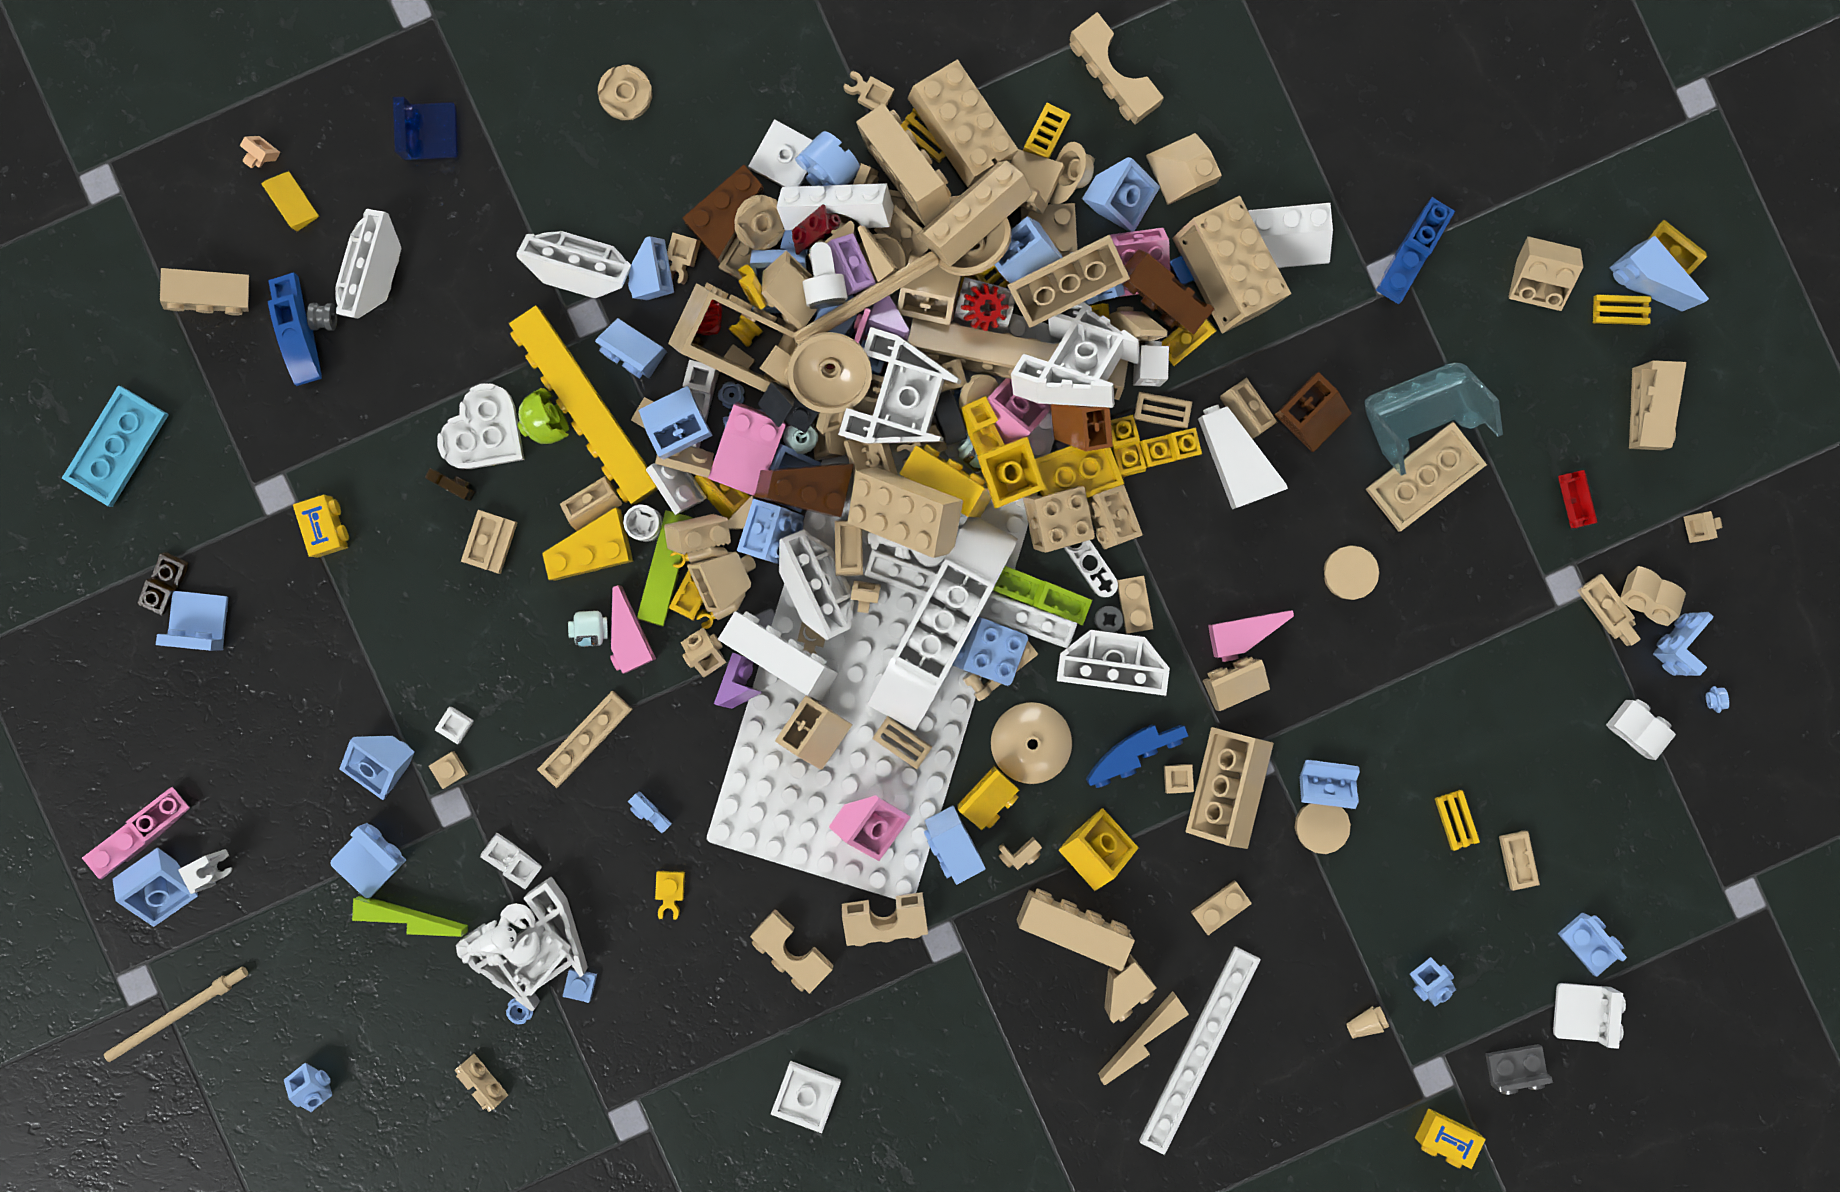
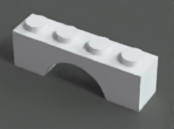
(864, 203)

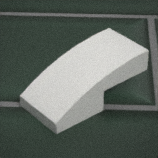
(511, 861)

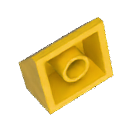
(988, 799)
(1098, 849)

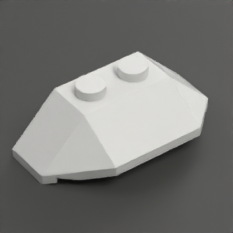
(574, 263)
(367, 265)
(812, 583)
(1114, 663)

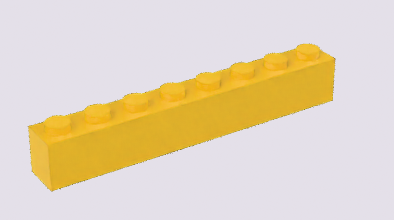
(584, 405)

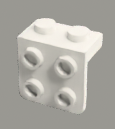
(1589, 1013)

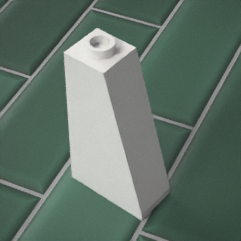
(1239, 461)

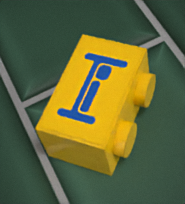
(321, 525)
(1449, 1139)

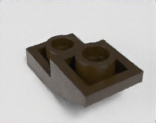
(164, 581)

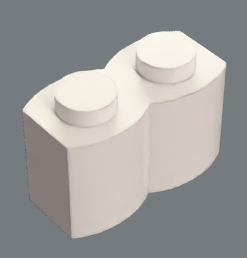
(1641, 728)

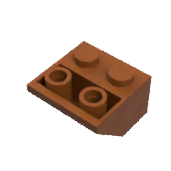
(1082, 426)

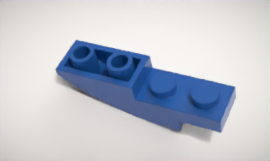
(1414, 250)
(292, 331)
(1123, 757)

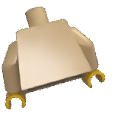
(719, 579)

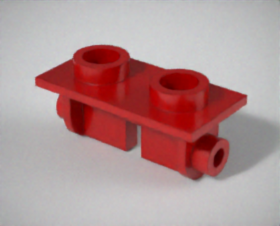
(1577, 499)

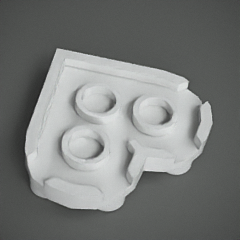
(484, 430)

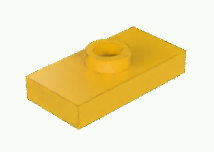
(687, 599)

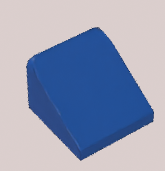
(1181, 271)

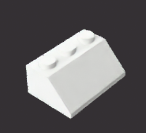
(1296, 233)

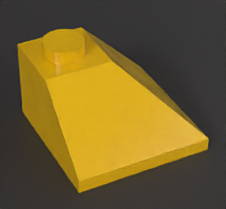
(1010, 472)

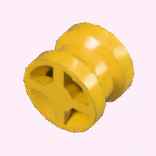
(745, 330)

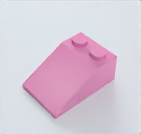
(746, 448)

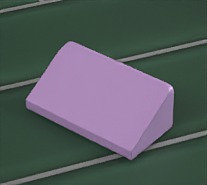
(851, 263)

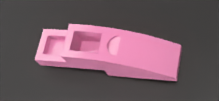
(137, 833)

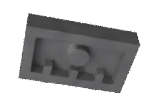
(1518, 1069)

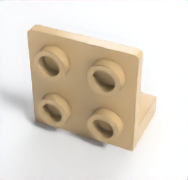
(1042, 177)
(1059, 519)

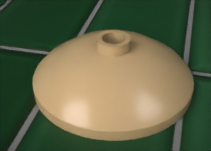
(986, 255)
(824, 388)
(1019, 726)

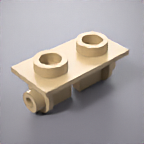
(488, 1090)

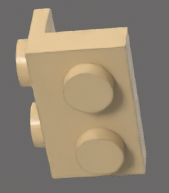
(869, 455)

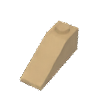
(1137, 324)

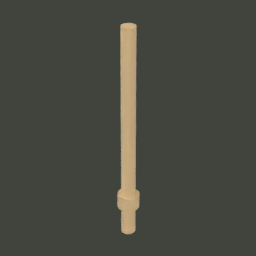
(219, 987)

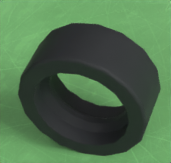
(949, 419)

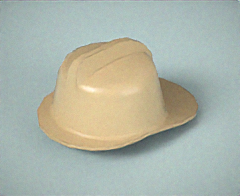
(1076, 172)

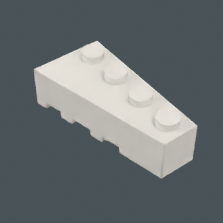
(778, 656)

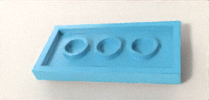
(115, 446)

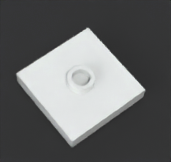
(777, 156)
(806, 1097)

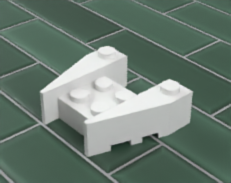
(1080, 363)
(906, 395)
(552, 913)

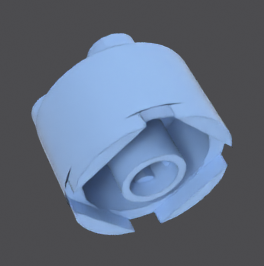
(827, 162)

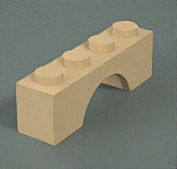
(1135, 96)

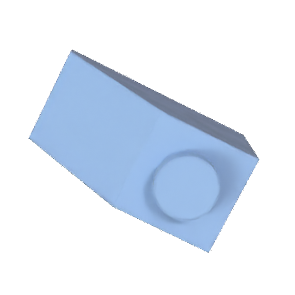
(650, 271)

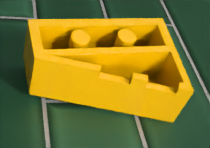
(946, 476)
(590, 549)

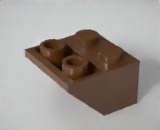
(1314, 412)

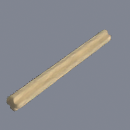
(868, 297)

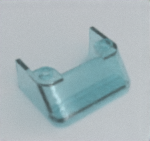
(1427, 403)

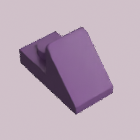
(733, 686)

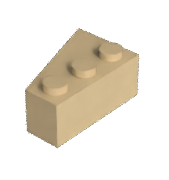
(204, 291)
(1655, 404)

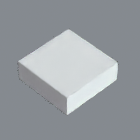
(454, 725)

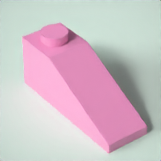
(1240, 635)
(627, 638)

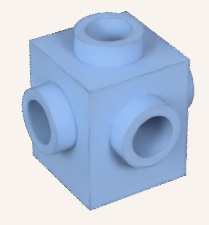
(1433, 982)
(308, 1087)

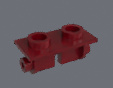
(814, 229)

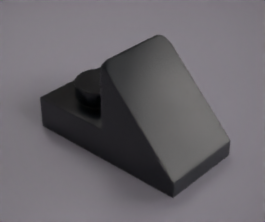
(783, 406)

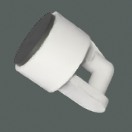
(826, 287)

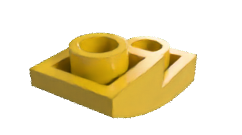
(1127, 446)
(1170, 447)

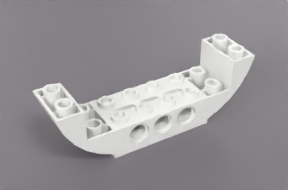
(942, 622)

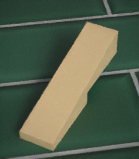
(1134, 1049)

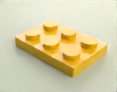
(1074, 467)

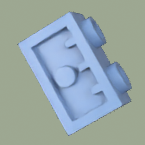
(1591, 943)

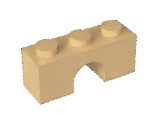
(864, 927)
(805, 969)

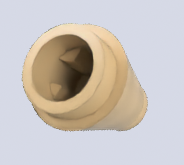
(1368, 1023)

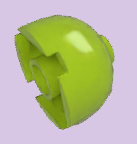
(542, 419)

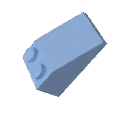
(1656, 274)

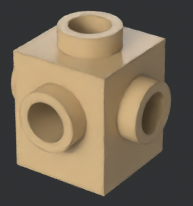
(703, 652)

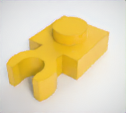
(669, 889)

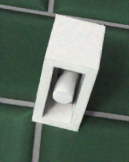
(1153, 365)

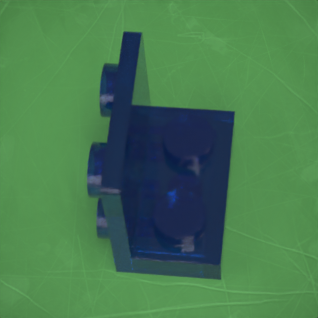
(424, 130)

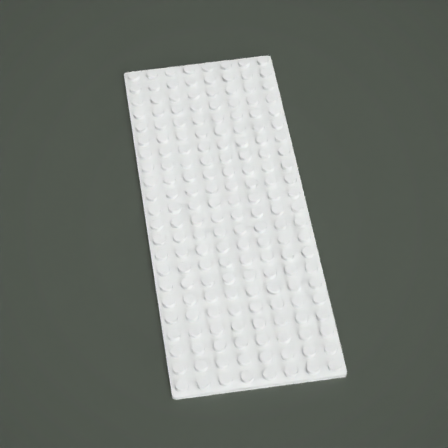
(783, 805)

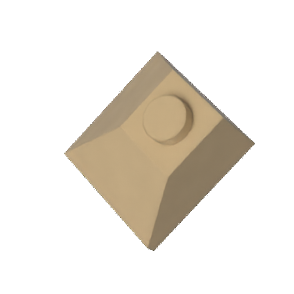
(1183, 168)

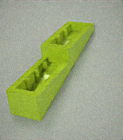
(661, 577)
(1042, 595)
(417, 922)

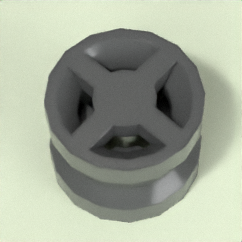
(322, 316)
(1104, 621)

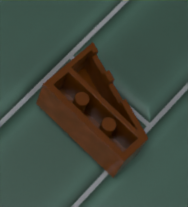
(715, 215)
(1165, 293)
(809, 488)

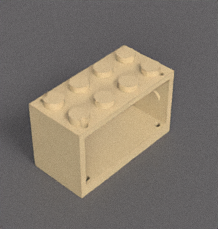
(1231, 264)
(693, 316)

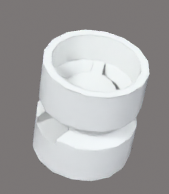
(643, 523)

